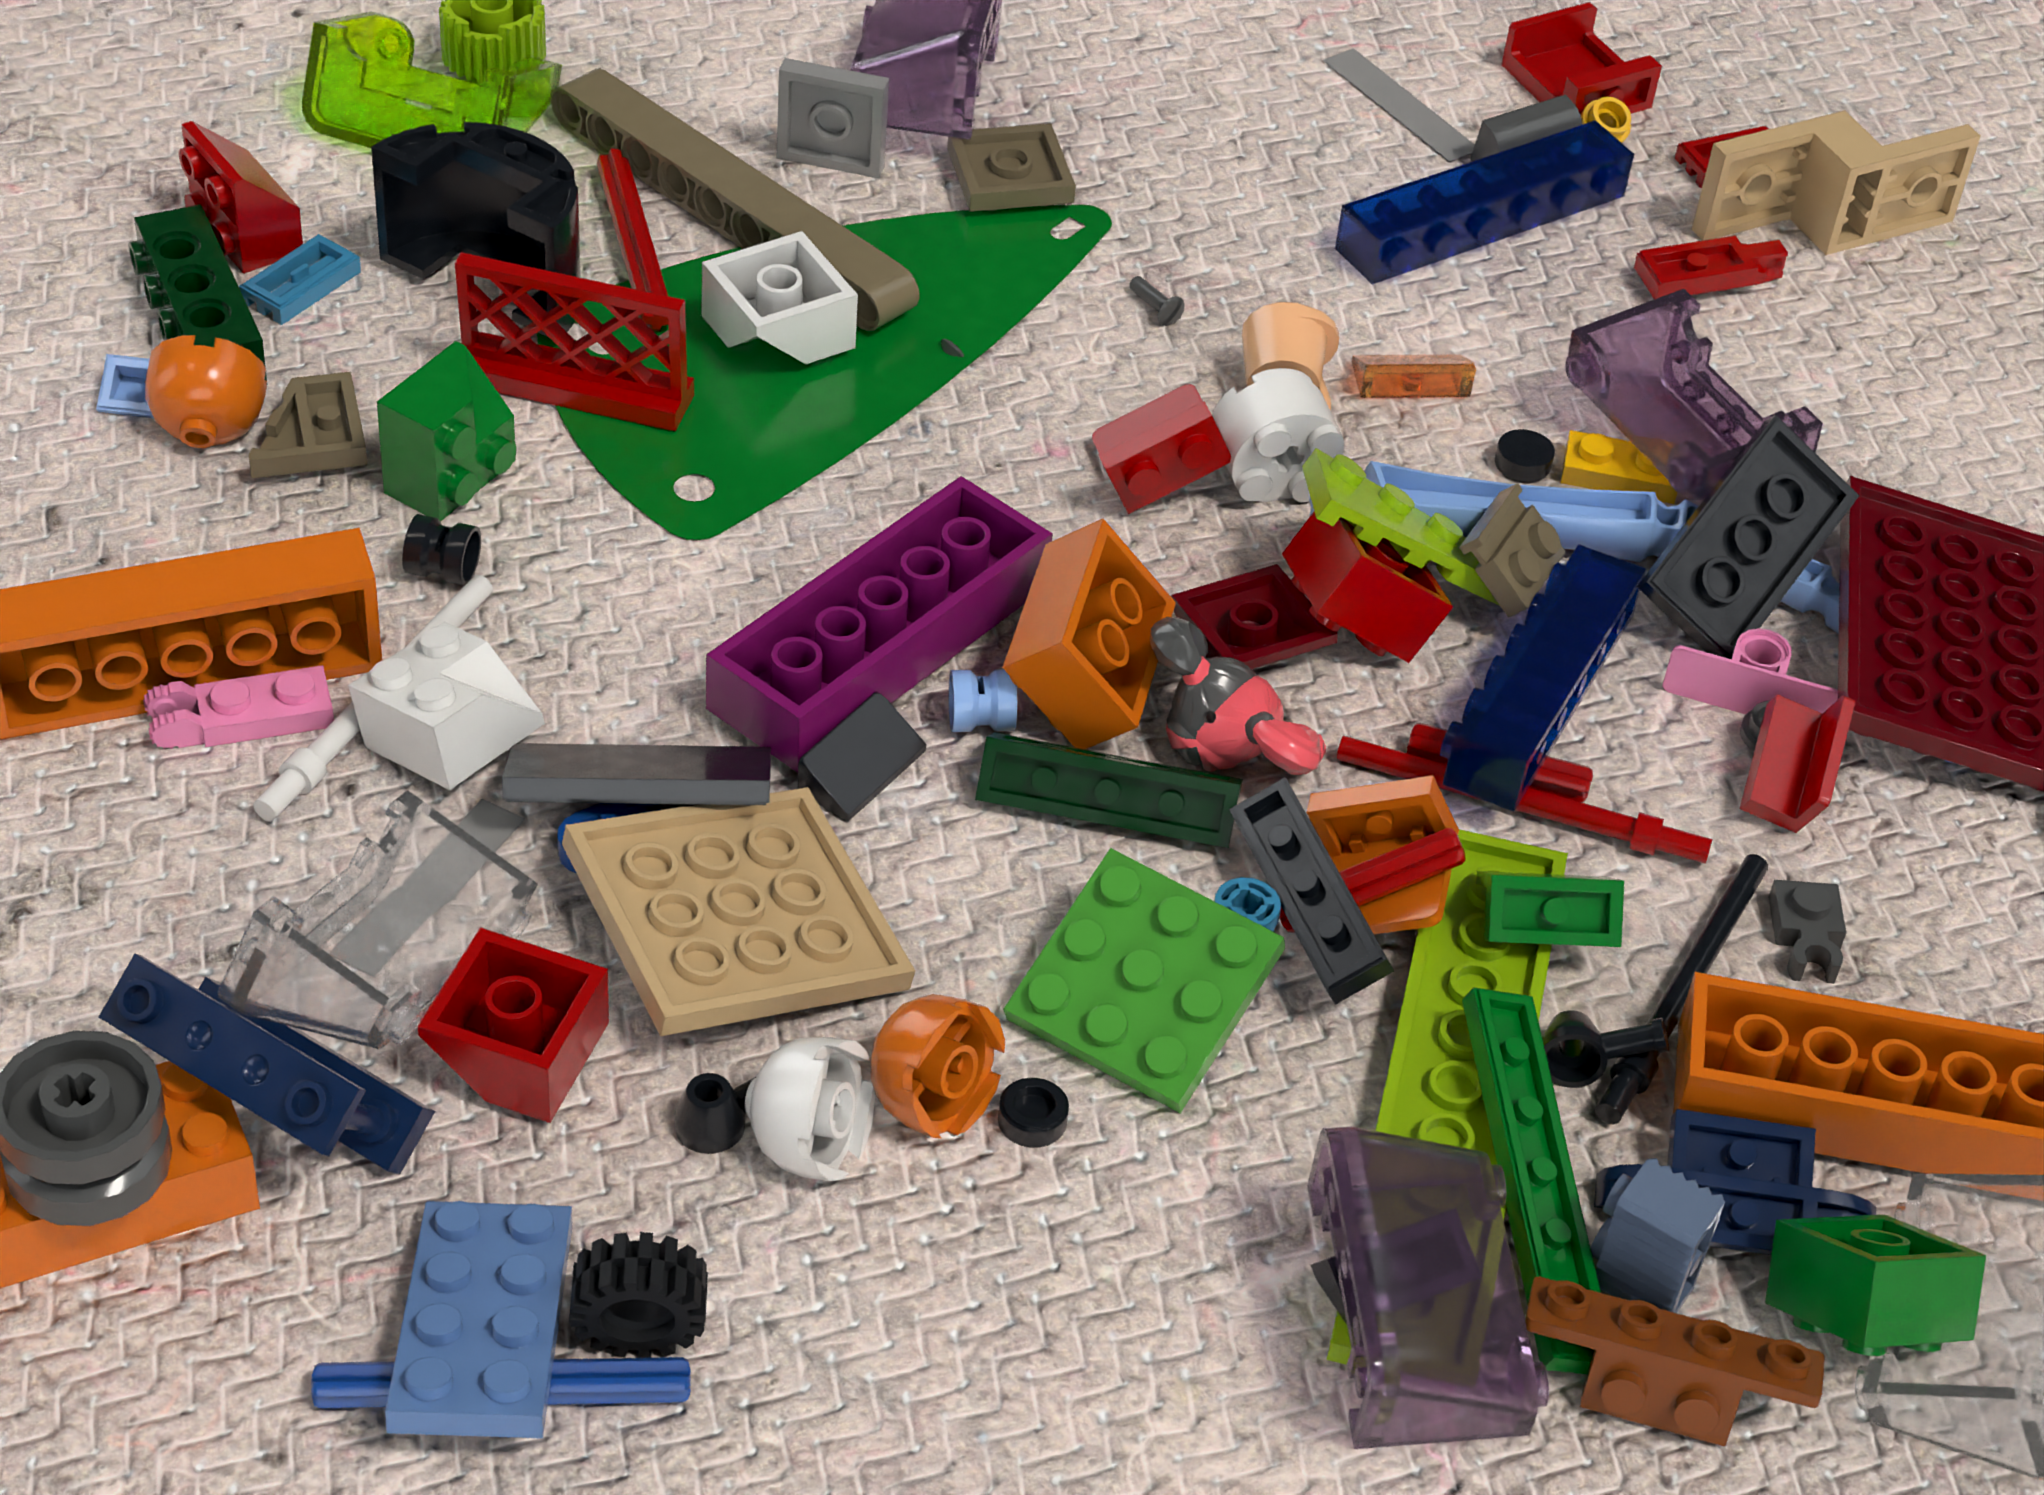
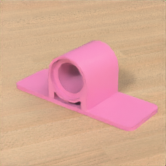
(1747, 679)

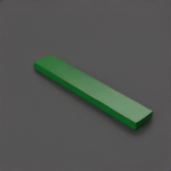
(1533, 1154)

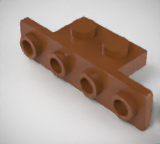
(1668, 1365)

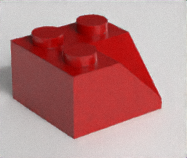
(1365, 588)
(518, 1022)

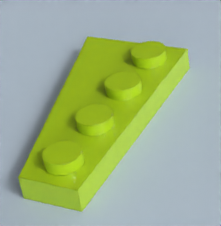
(1341, 490)

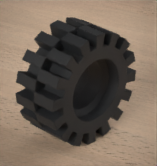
(638, 1295)

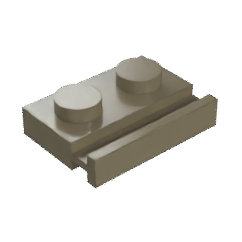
(1513, 550)

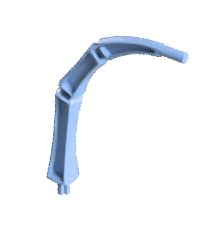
(1609, 521)

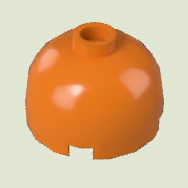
(204, 390)
(937, 1063)

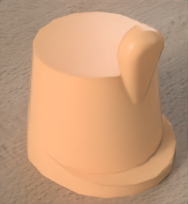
(1289, 338)

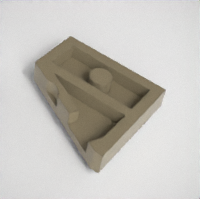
(312, 429)

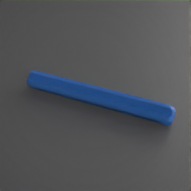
(571, 1382)

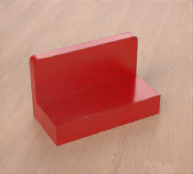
(1796, 761)

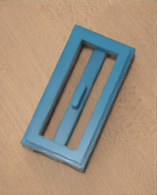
(306, 283)

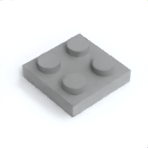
(832, 117)

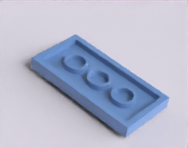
(481, 1321)

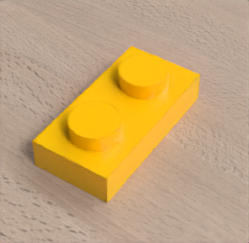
(1611, 464)

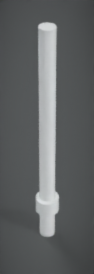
(308, 765)

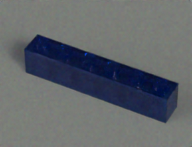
(1483, 201)
(1541, 677)

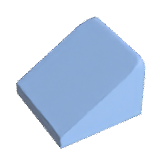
(124, 386)

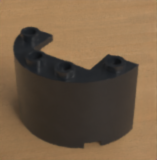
(477, 195)

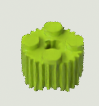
(490, 34)

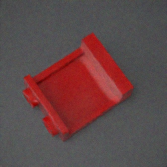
(1563, 56)

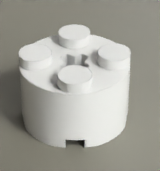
(1273, 433)

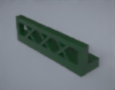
(1108, 789)

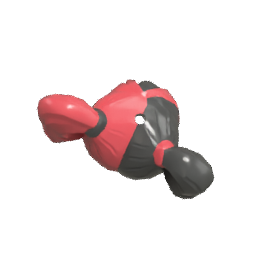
(1244, 704)

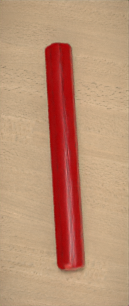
(631, 230)

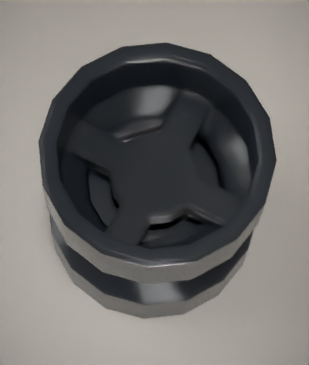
(441, 549)

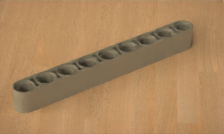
(724, 188)

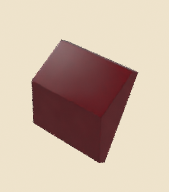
(1254, 617)

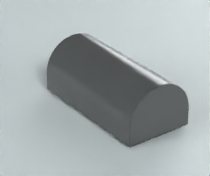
(1525, 126)

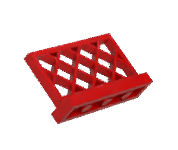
(570, 374)

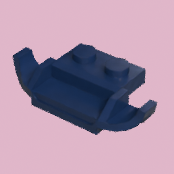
(1758, 1170)

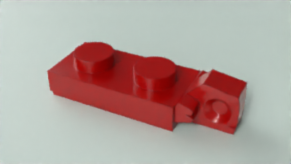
(1709, 265)

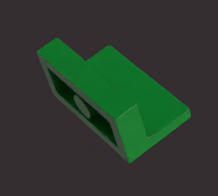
(1552, 908)

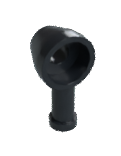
(1580, 1053)
(711, 1114)

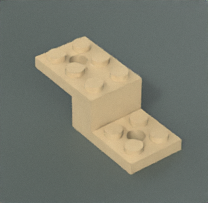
(1834, 182)

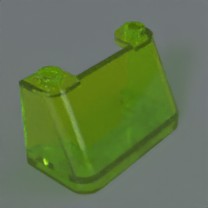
(367, 90)

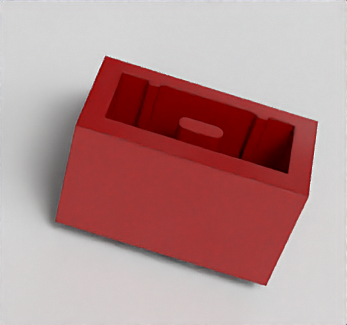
(240, 198)

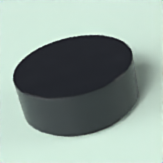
(1524, 455)
(1033, 1112)

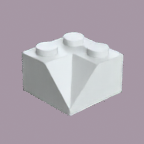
(783, 296)
(443, 706)

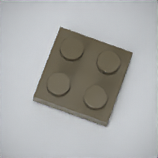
(1012, 168)

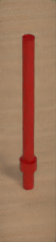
(1644, 833)

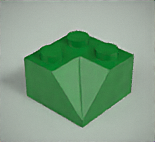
(444, 434)
(1875, 1282)

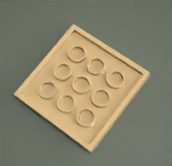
(736, 911)

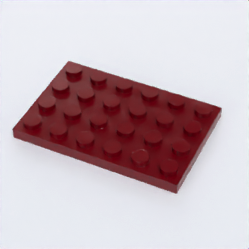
(1943, 632)

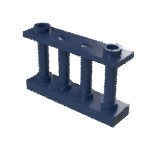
(267, 1067)

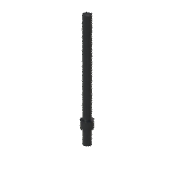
(1635, 1072)

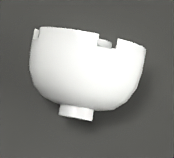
(812, 1106)

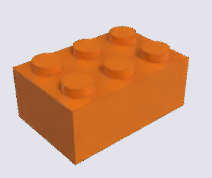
(1087, 635)

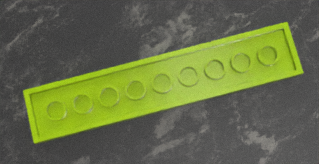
(1432, 1070)

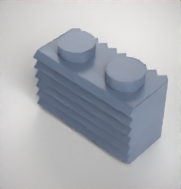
(1655, 1236)

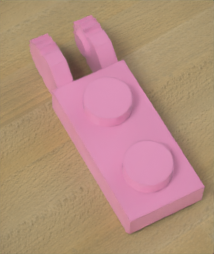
(239, 708)

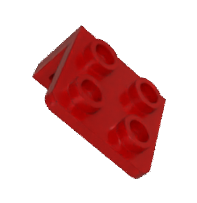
(1160, 447)

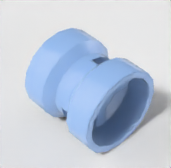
(982, 701)

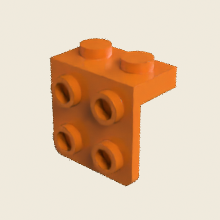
(1376, 820)

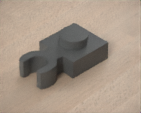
(1811, 921)

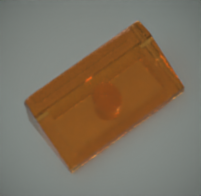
(1413, 375)

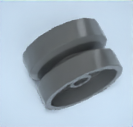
(83, 1128)

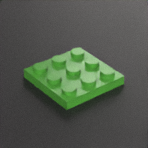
(1145, 979)

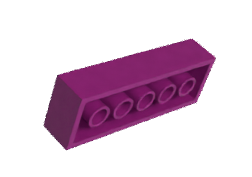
(876, 620)

